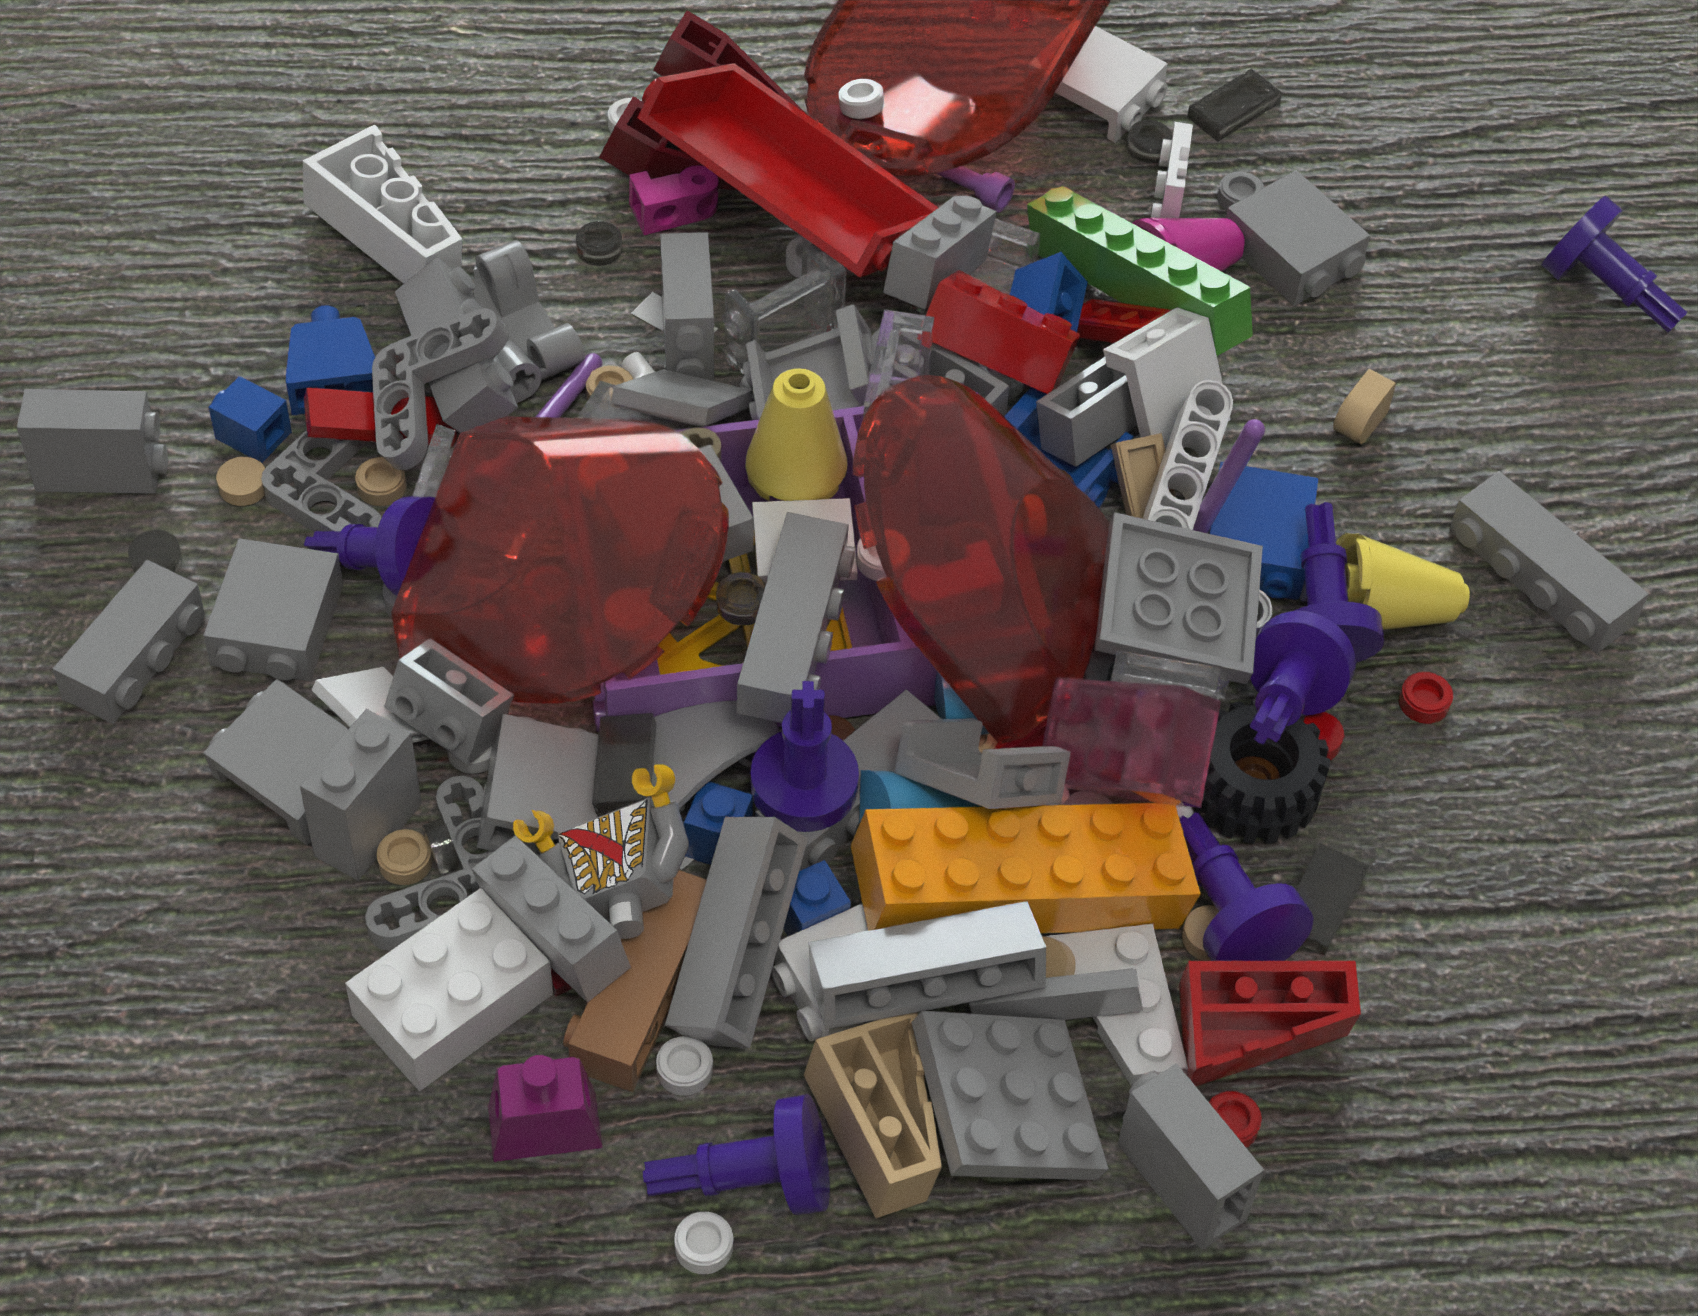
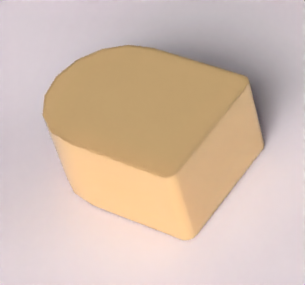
(1365, 406)

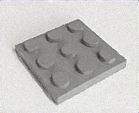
(1179, 595)
(1008, 1096)

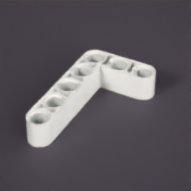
(1191, 473)

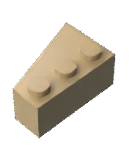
(879, 1110)

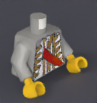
(621, 858)

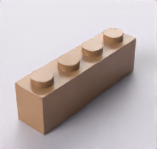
(628, 1015)

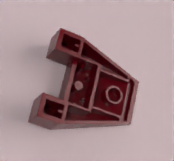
(691, 47)

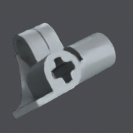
(534, 346)
(704, 742)

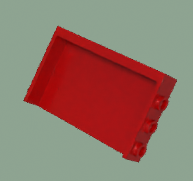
(785, 163)

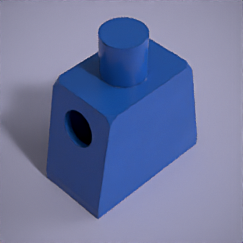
(328, 355)

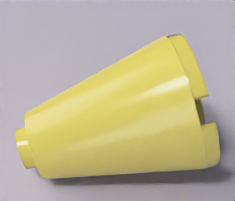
(797, 442)
(1401, 585)

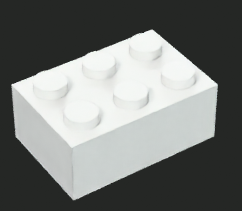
(449, 988)

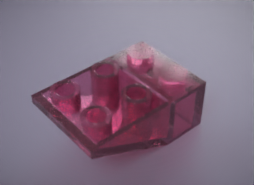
(1134, 738)

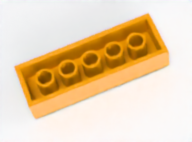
(1070, 862)

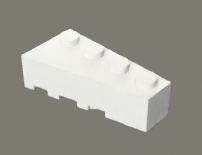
(378, 206)

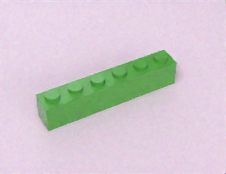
(1138, 265)

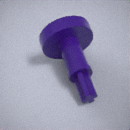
(1612, 264)
(380, 547)
(1327, 585)
(1298, 669)
(805, 770)
(1251, 921)
(791, 1156)

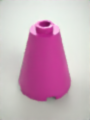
(1211, 240)

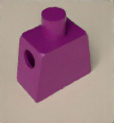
(543, 1109)

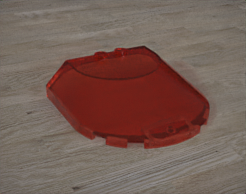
(950, 72)
(980, 548)
(563, 552)

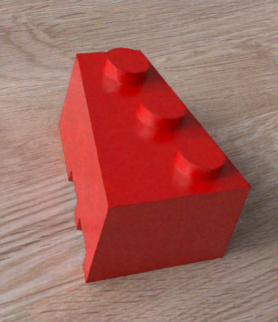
(1001, 332)
(1262, 1011)

